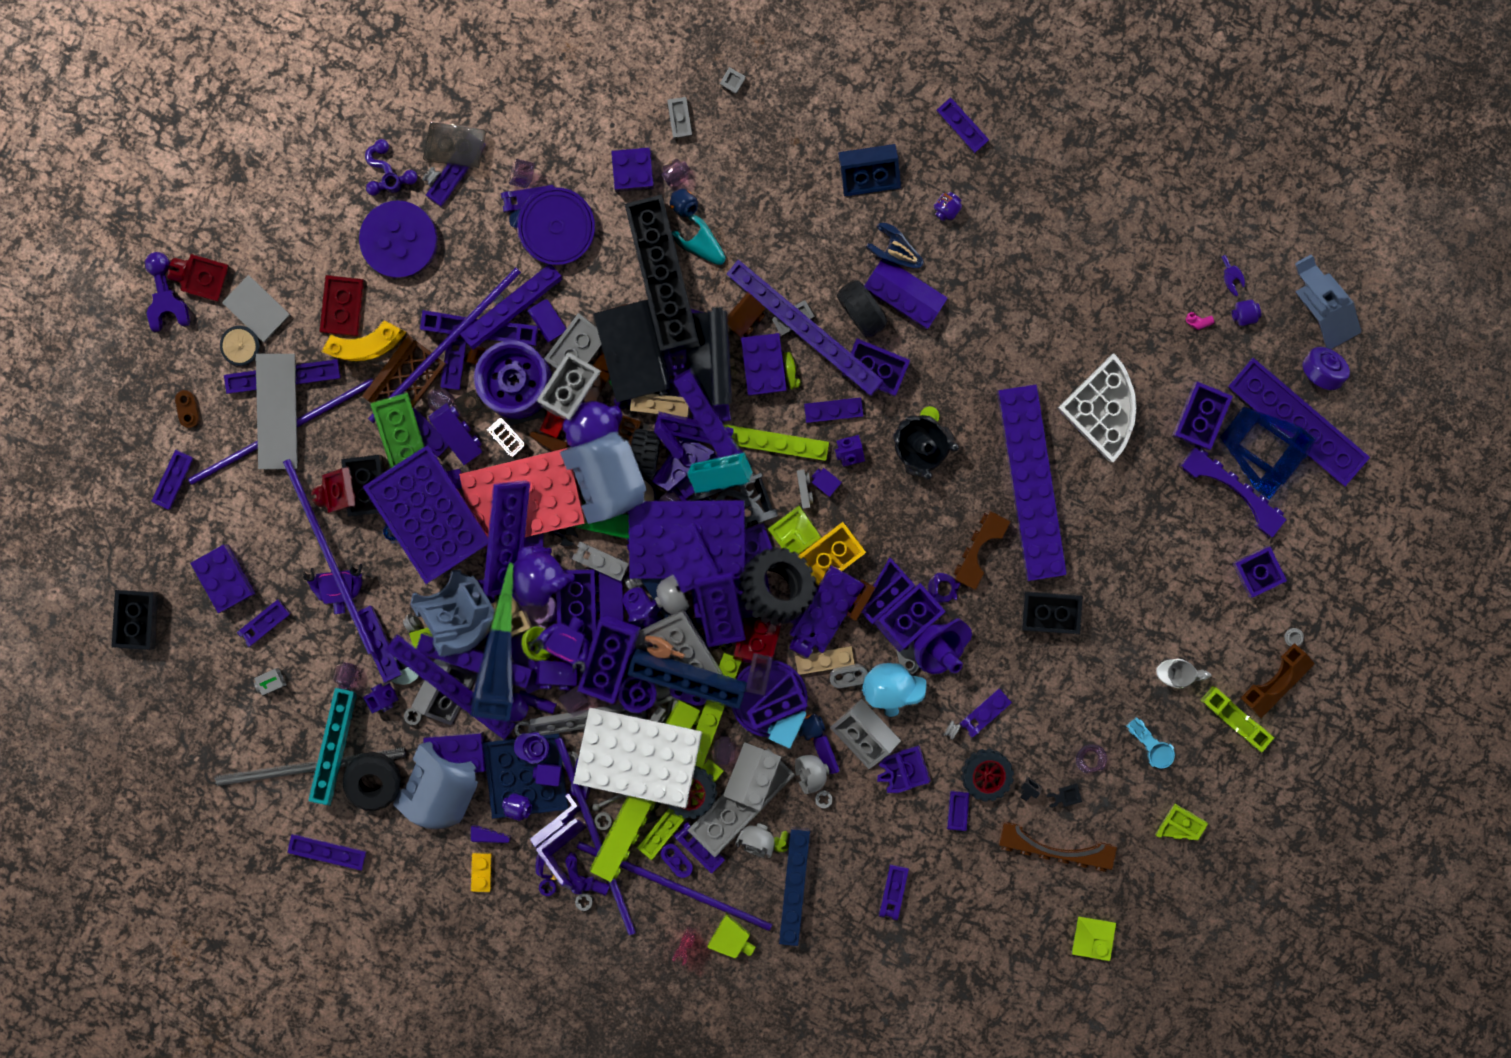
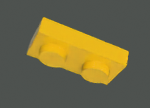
(481, 872)

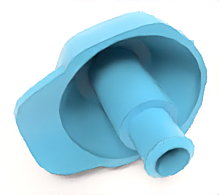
(892, 687)

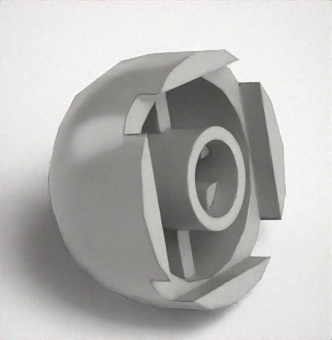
(671, 596)
(812, 773)
(756, 840)

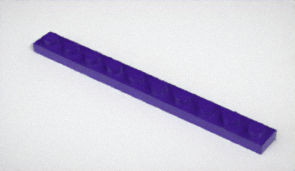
(805, 327)

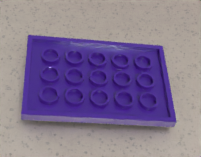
(426, 514)
(718, 523)

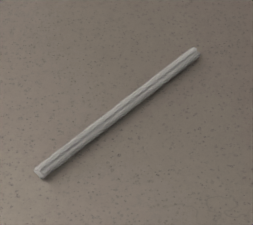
(291, 770)

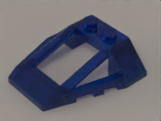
(1281, 472)

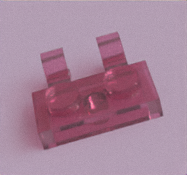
(686, 942)

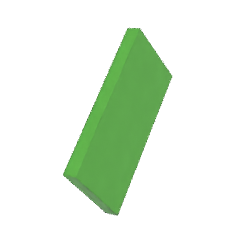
(397, 427)

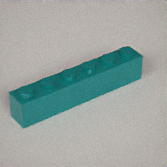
(332, 747)

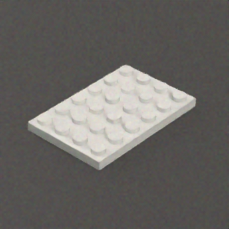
(637, 757)

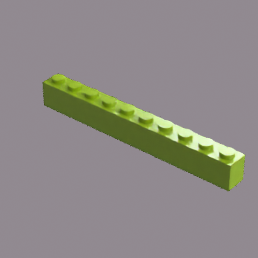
(634, 811)

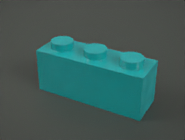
(720, 473)

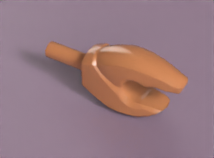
(664, 649)

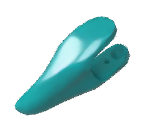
(703, 244)

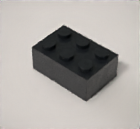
(362, 472)
(1051, 612)
(135, 619)

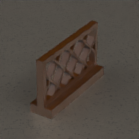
(394, 366)

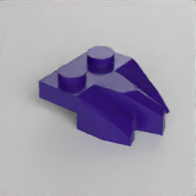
(904, 770)

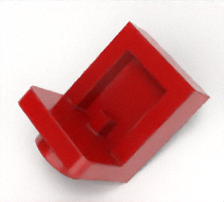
(552, 425)

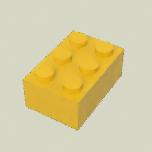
(835, 549)

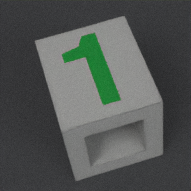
(269, 681)

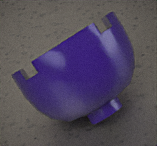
(636, 694)

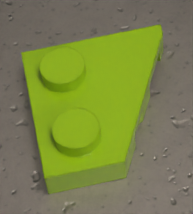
(1181, 824)

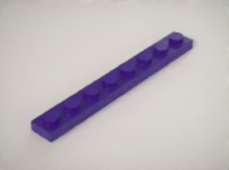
(443, 682)

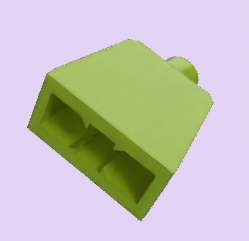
(731, 938)

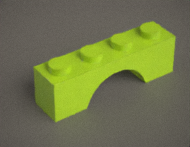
(1237, 719)

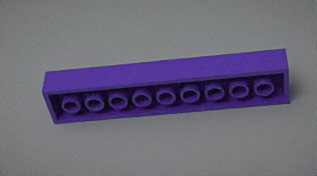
(1031, 482)

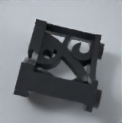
(757, 514)

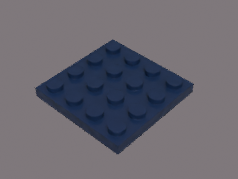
(512, 775)

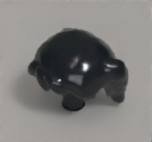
(922, 444)

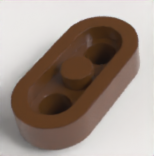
(188, 408)

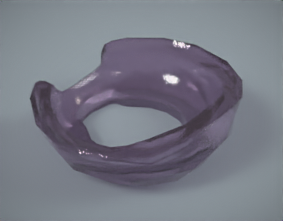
(1102, 758)

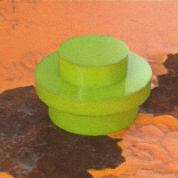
(930, 411)

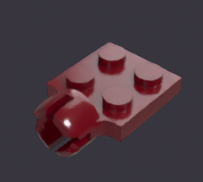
(199, 276)
(334, 491)

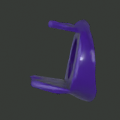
(933, 587)

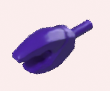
(1230, 274)

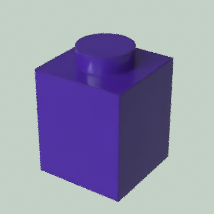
(825, 481)
(547, 774)

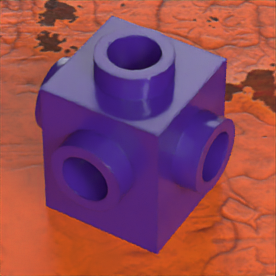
(850, 451)
(381, 698)

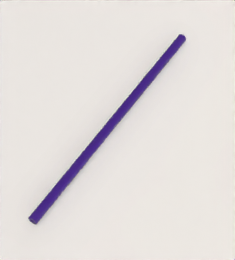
(454, 335)
(301, 420)
(328, 556)
(593, 832)
(684, 890)

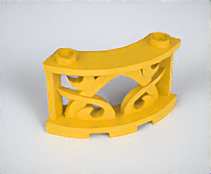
(366, 348)

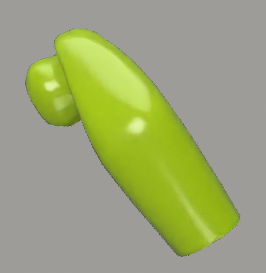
(790, 371)

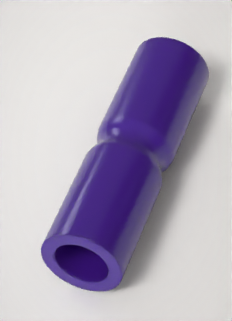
(539, 703)

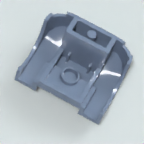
(606, 476)
(456, 615)
(436, 790)

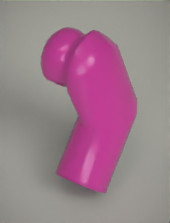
(1197, 322)

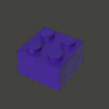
(632, 169)
(1259, 571)

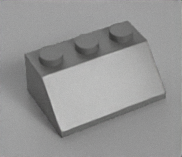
(568, 387)
(437, 705)
(865, 734)
(752, 776)

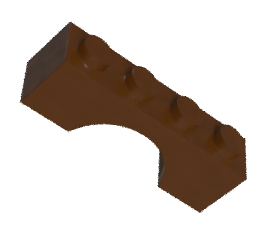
(969, 571)
(1293, 667)

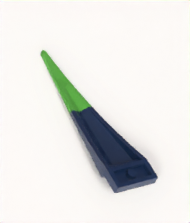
(494, 681)

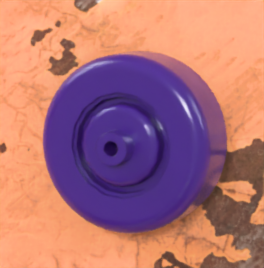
(1326, 368)

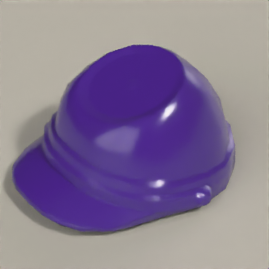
(531, 747)

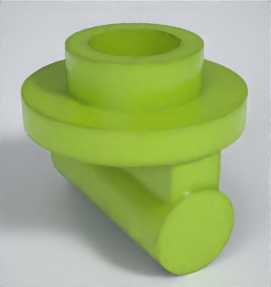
(780, 843)

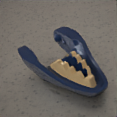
(898, 250)

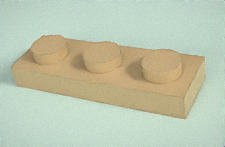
(654, 403)
(825, 661)

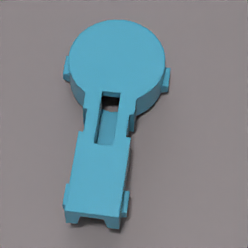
(1159, 753)

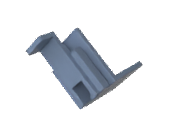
(1327, 303)

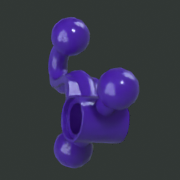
(373, 187)

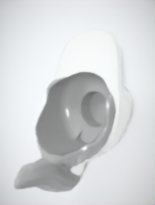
(1180, 673)

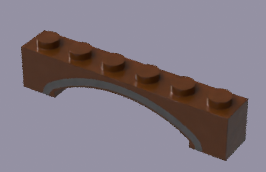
(1098, 855)

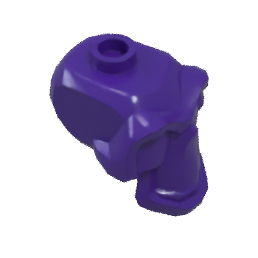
(641, 608)

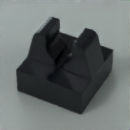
(1030, 788)

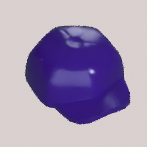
(941, 647)

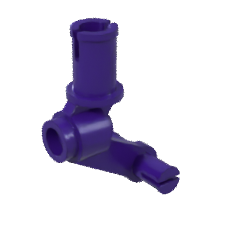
(581, 883)

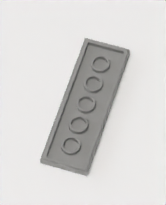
(276, 410)
(729, 817)

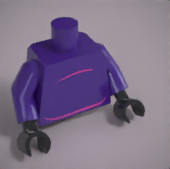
(326, 588)
(565, 643)

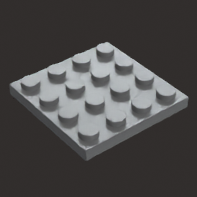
(685, 639)

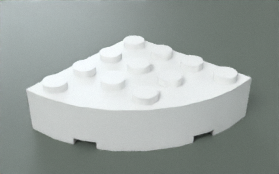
(1104, 408)

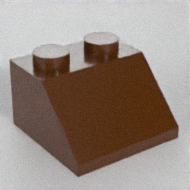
(745, 315)

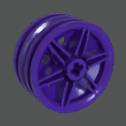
(494, 361)

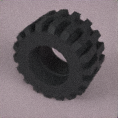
(646, 449)

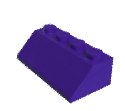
(905, 293)

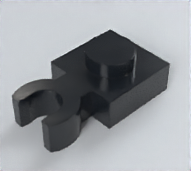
(1067, 795)

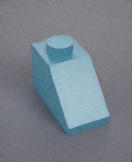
(786, 729)

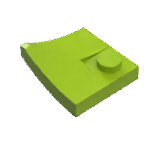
(795, 531)
(1094, 938)

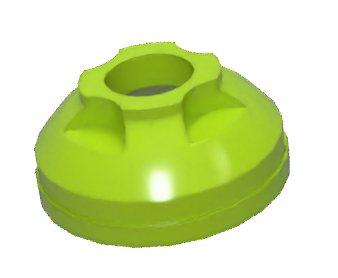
(531, 635)

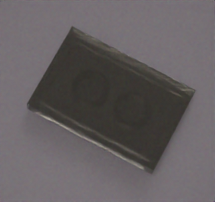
(454, 145)

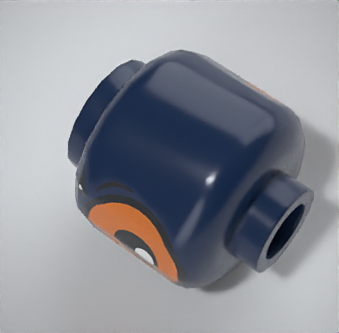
(683, 203)
(811, 727)

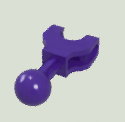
(165, 299)

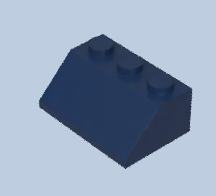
(869, 170)

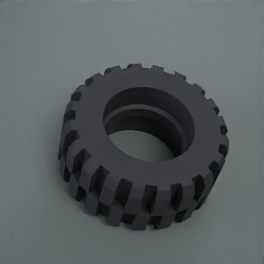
(792, 570)

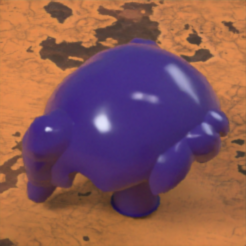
(591, 422)
(537, 576)

